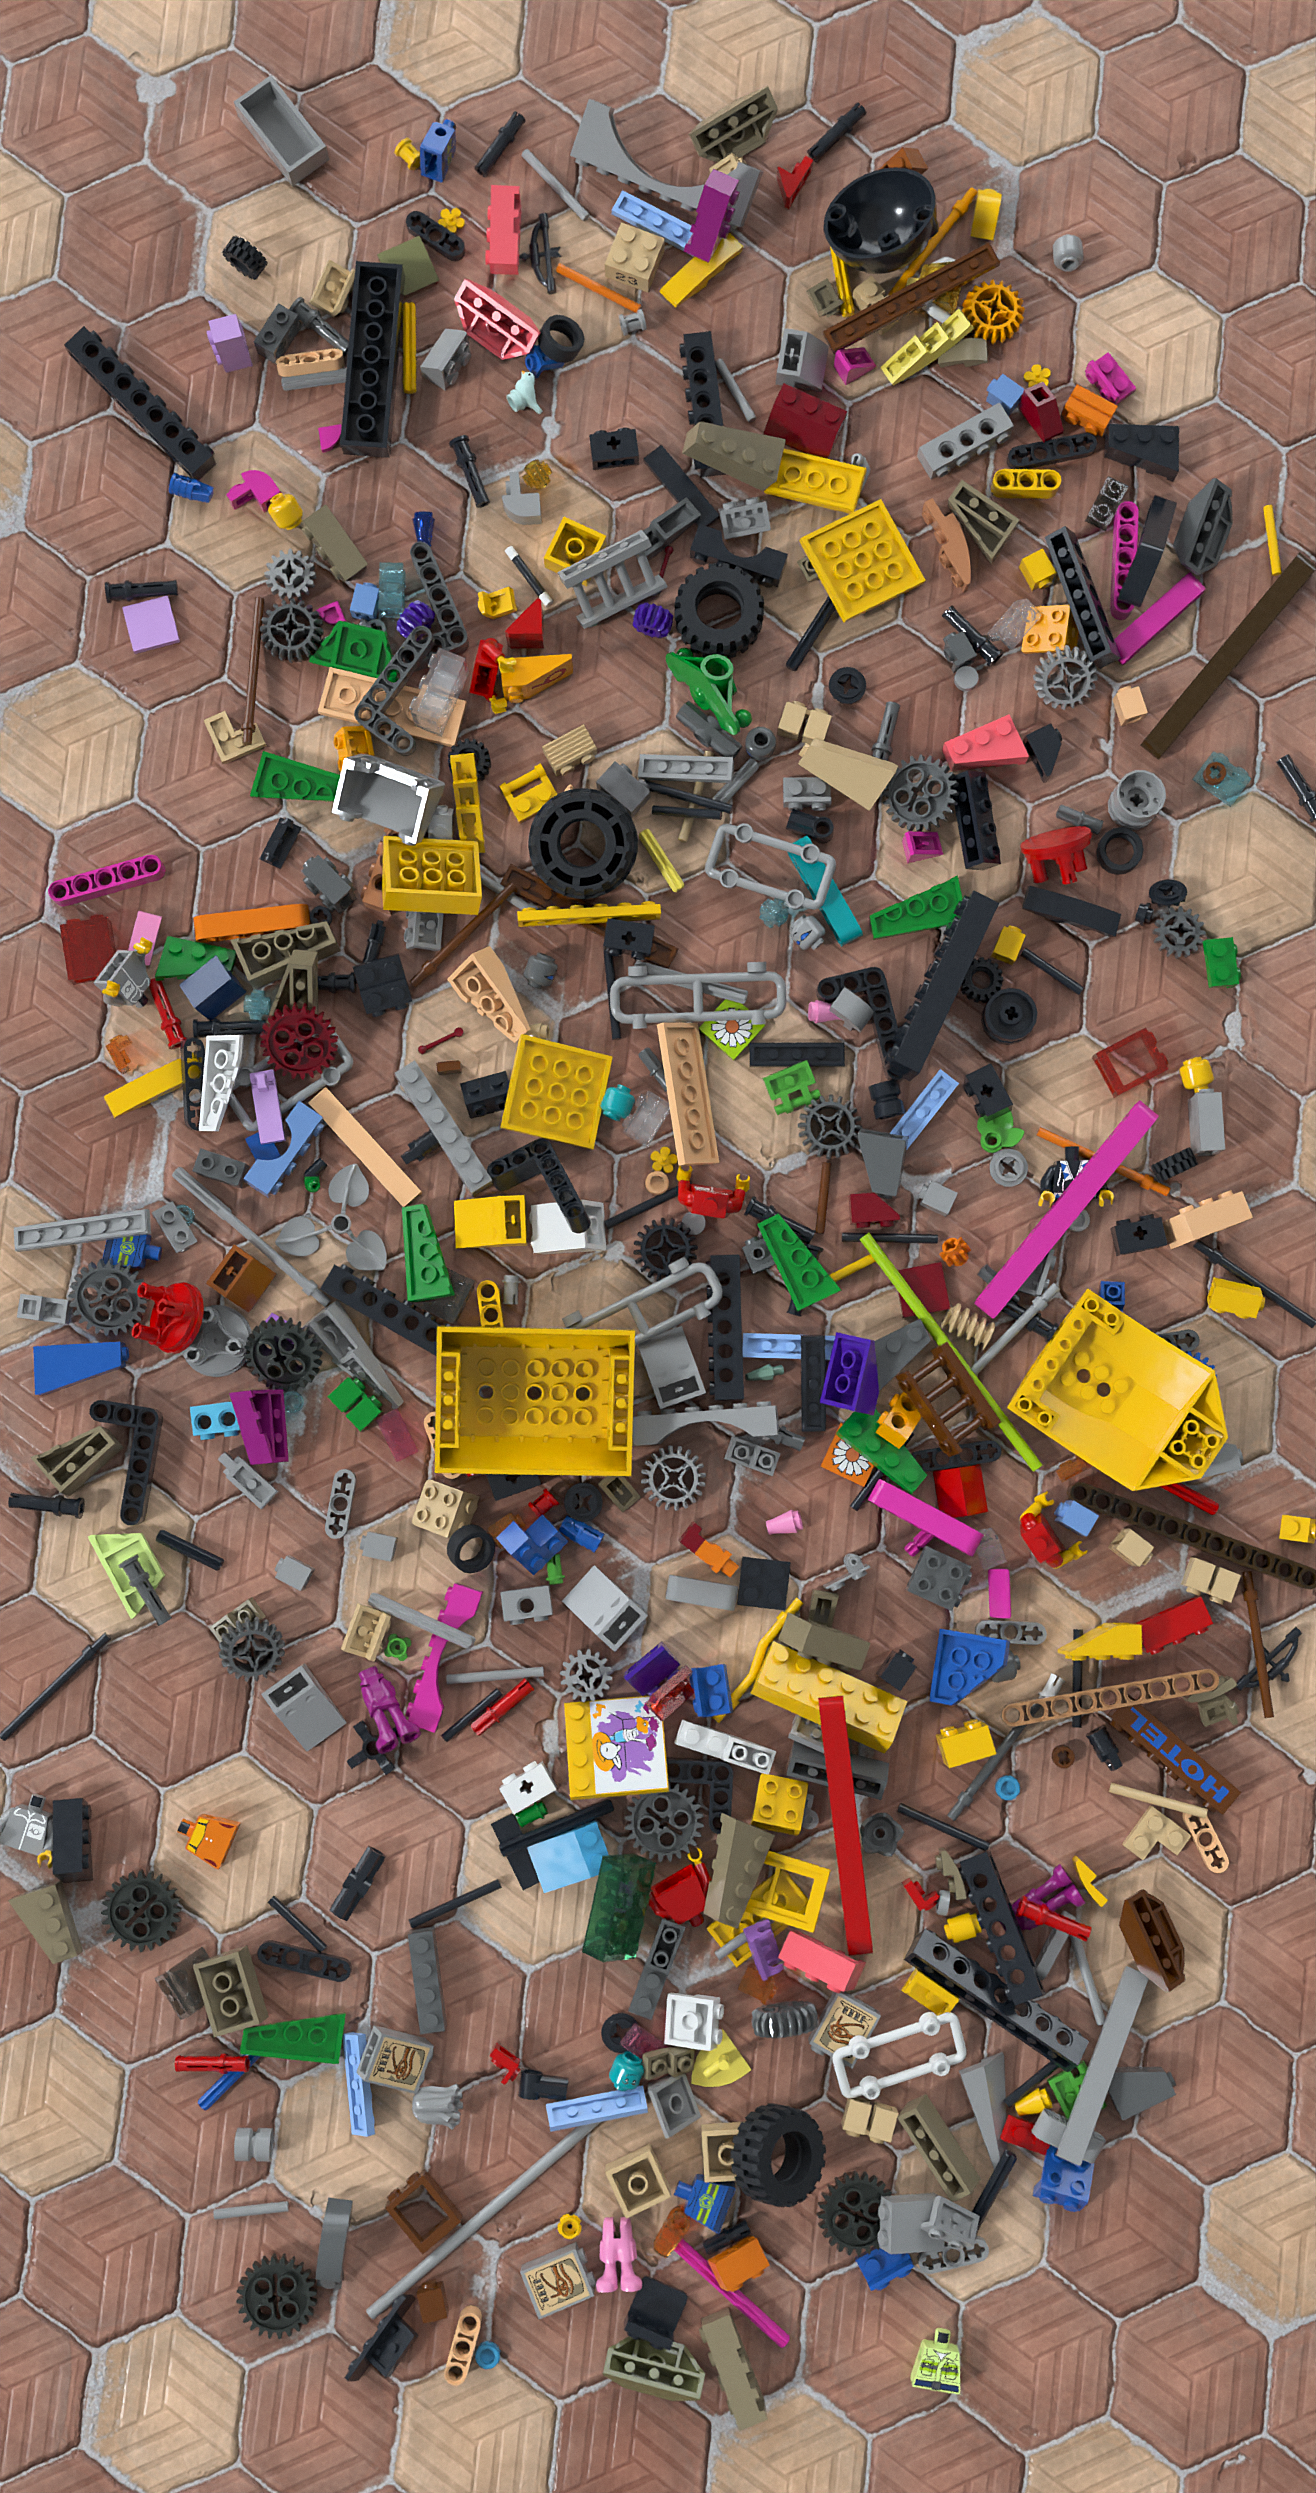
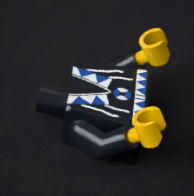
(1062, 1173)

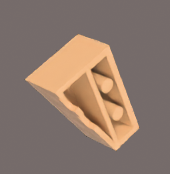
(1207, 1218)

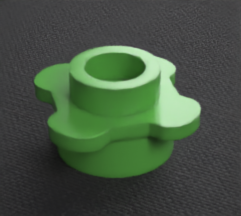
(394, 1640)

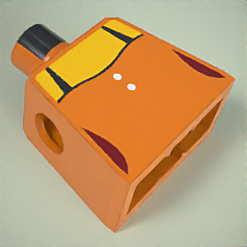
(209, 1838)

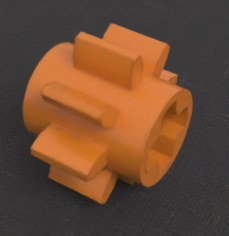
(955, 1252)

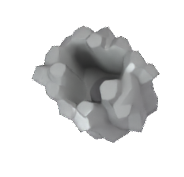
(438, 2105)

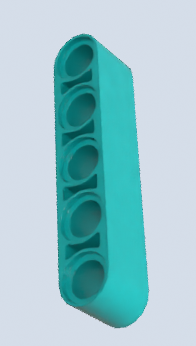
(835, 908)

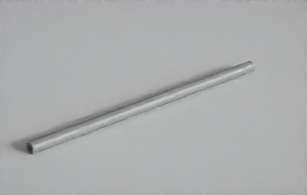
(479, 2219)

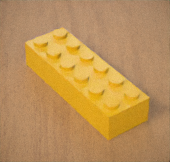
(799, 1682)

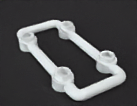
(938, 2063)

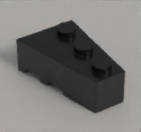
(72, 1840)

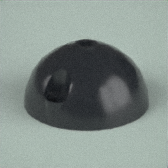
(890, 220)

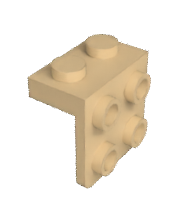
(444, 1508)

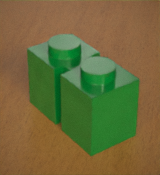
(348, 1394)

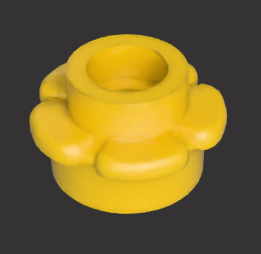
(569, 2233)

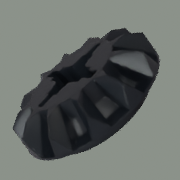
(840, 677)
(1165, 887)
(582, 1513)
(610, 2027)

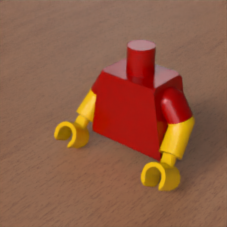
(1042, 1538)

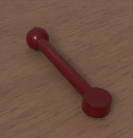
(668, 550)
(458, 1032)

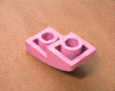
(146, 926)

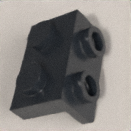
(485, 1094)

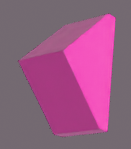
(852, 363)
(921, 846)

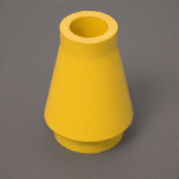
(1034, 2102)

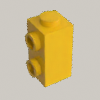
(1235, 1298)

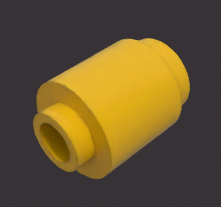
(962, 1927)

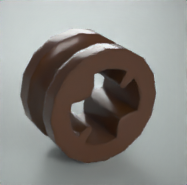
(1214, 781)
(1070, 1754)

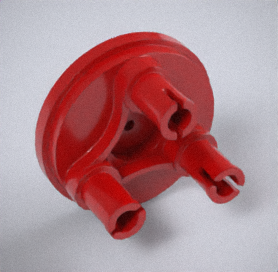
(1061, 845)
(174, 1316)

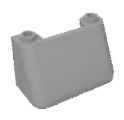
(387, 796)

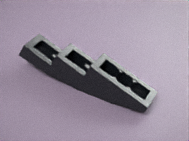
(1071, 911)

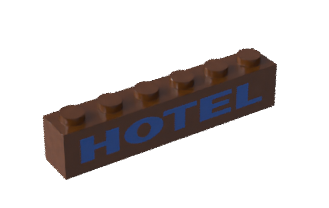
(1175, 1755)

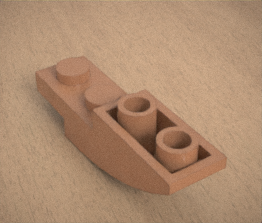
(954, 551)

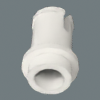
(1050, 1690)

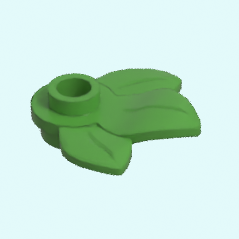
(1001, 1130)

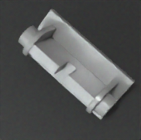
(174, 1227)

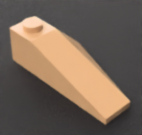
(488, 987)

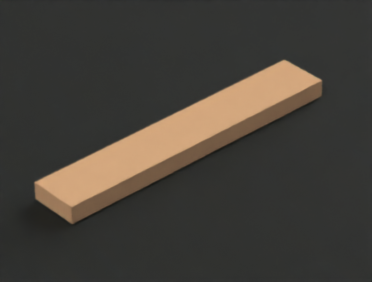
(365, 1147)

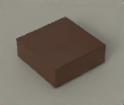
(449, 1067)

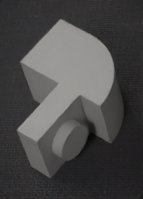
(520, 507)
(851, 1010)

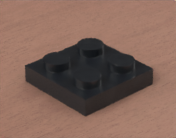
(763, 1583)

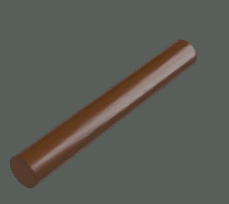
(823, 1198)

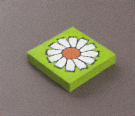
(731, 1035)

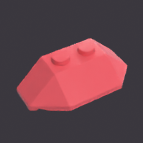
(495, 321)

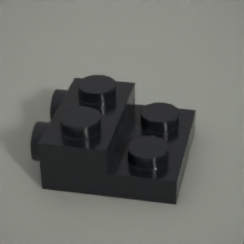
(383, 985)

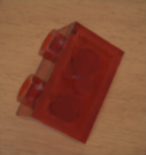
(671, 1694)

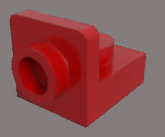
(916, 1892)
(503, 2058)

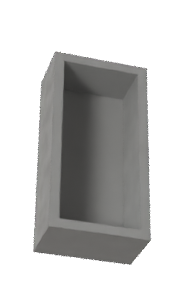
(281, 130)

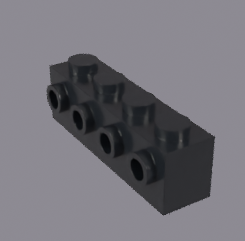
(976, 821)

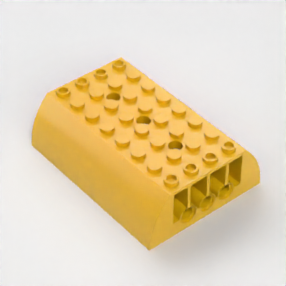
(527, 1434)

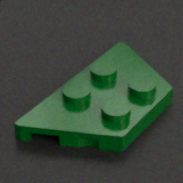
(355, 650)

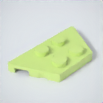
(115, 1549)

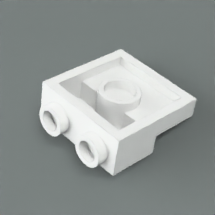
(693, 2021)

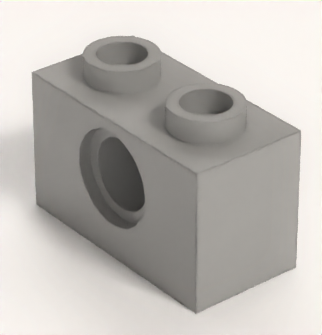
(512, 1599)

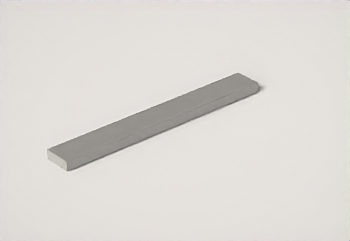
(1102, 2066)

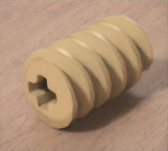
(968, 1325)

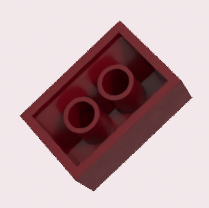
(805, 422)

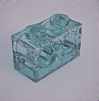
(391, 589)

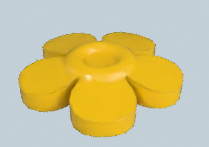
(451, 220)
(1037, 376)
(663, 1160)

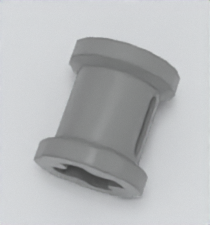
(632, 322)

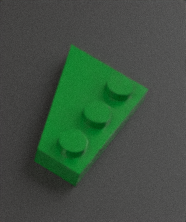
(184, 957)

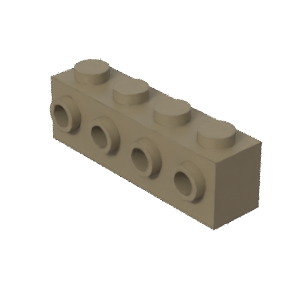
(939, 2148)

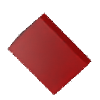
(527, 629)
(960, 1491)

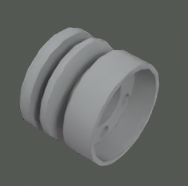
(1145, 791)

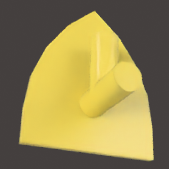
(719, 2065)

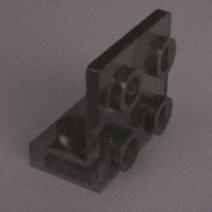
(450, 1307)
(181, 1985)

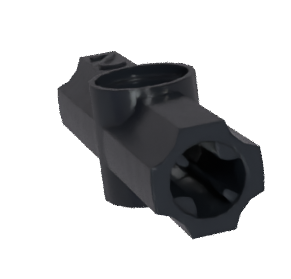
(357, 1883)

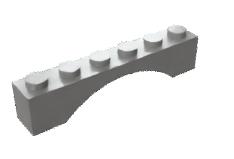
(444, 1128)
(756, 1421)

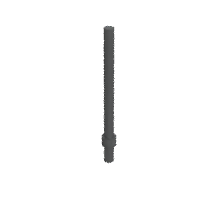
(966, 1798)

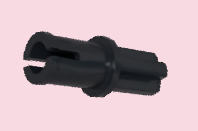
(726, 2237)

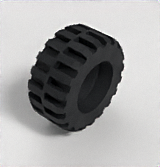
(725, 582)
(754, 2153)

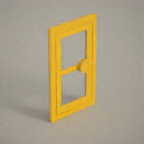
(767, 1910)

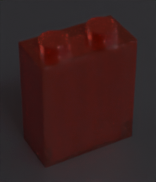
(87, 947)

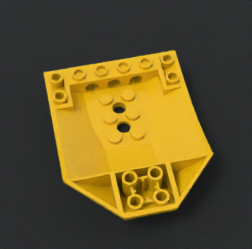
(1162, 1404)

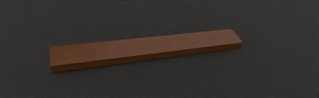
(911, 298)
(538, 892)

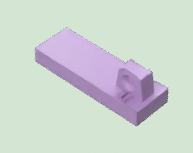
(267, 1107)

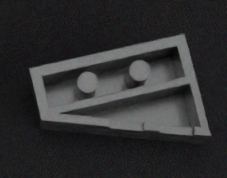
(898, 1349)

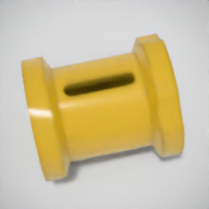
(408, 153)

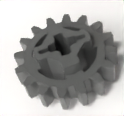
(1188, 932)

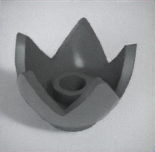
(887, 1843)

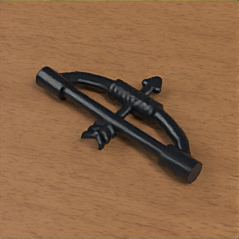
(542, 224)
(1277, 1668)

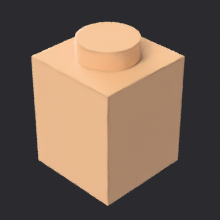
(1129, 705)

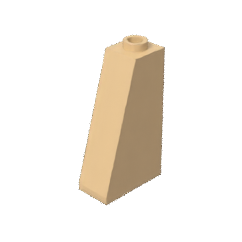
(848, 771)

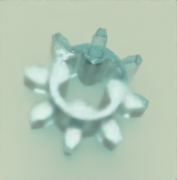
(773, 912)
(257, 1004)

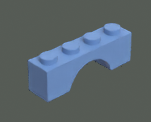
(267, 1174)

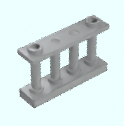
(594, 567)

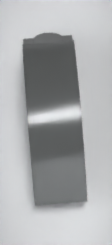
(333, 2243)

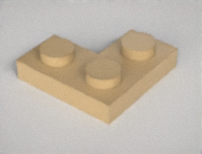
(229, 742)
(1153, 1828)

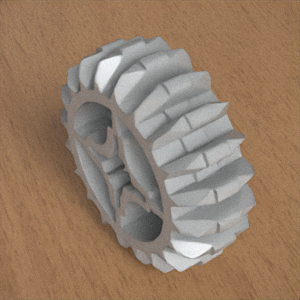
(1074, 675)
(686, 1466)

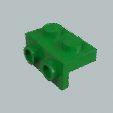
(1221, 962)

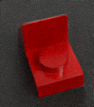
(792, 183)

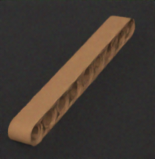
(1120, 1691)

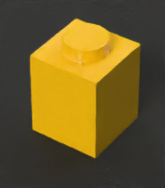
(1037, 570)
(1008, 944)

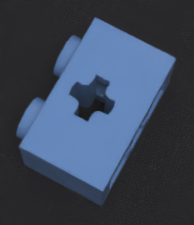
(1075, 1517)

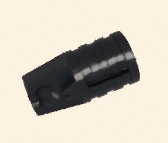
(421, 1147)
(1104, 1747)

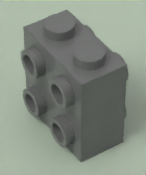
(323, 878)
(939, 1578)

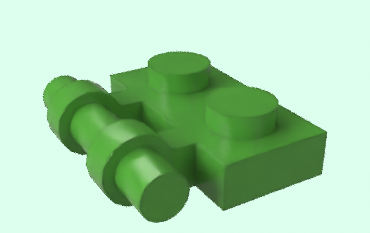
(788, 1081)
(1066, 2087)

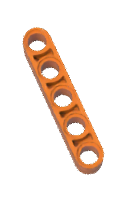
(249, 922)

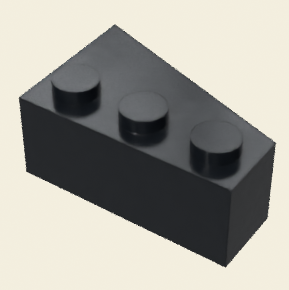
(1145, 447)

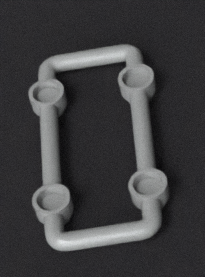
(795, 898)
(330, 1077)

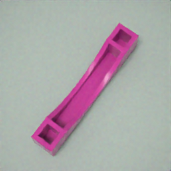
(428, 1705)

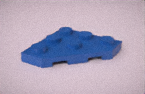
(965, 1664)

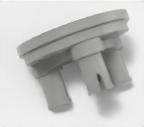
(219, 1343)

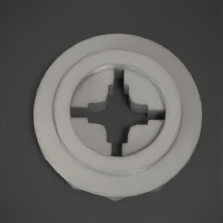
(1006, 1156)

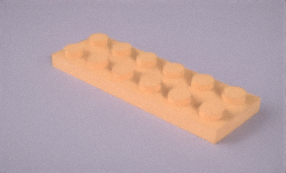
(346, 690)
(688, 1094)

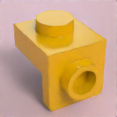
(497, 603)
(1298, 1529)

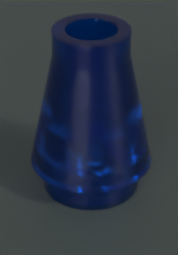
(423, 526)

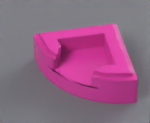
(329, 437)
(331, 613)

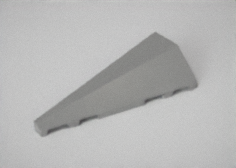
(350, 1351)
(986, 2093)

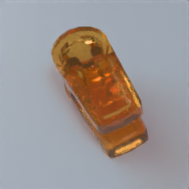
(670, 2232)

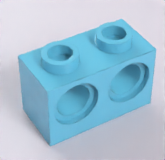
(216, 1413)

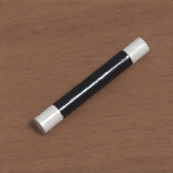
(529, 576)

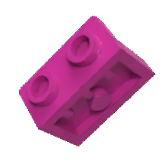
(1109, 379)

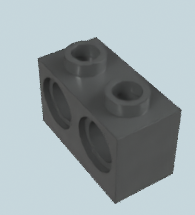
(277, 333)
(220, 1168)

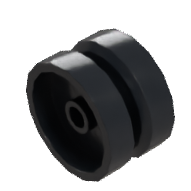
(1011, 1002)

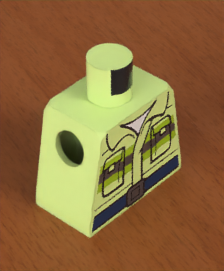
(937, 2364)

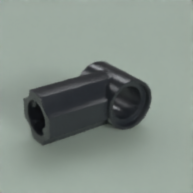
(807, 825)
(537, 2085)

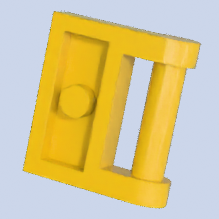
(531, 801)

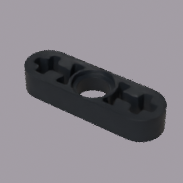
(431, 226)

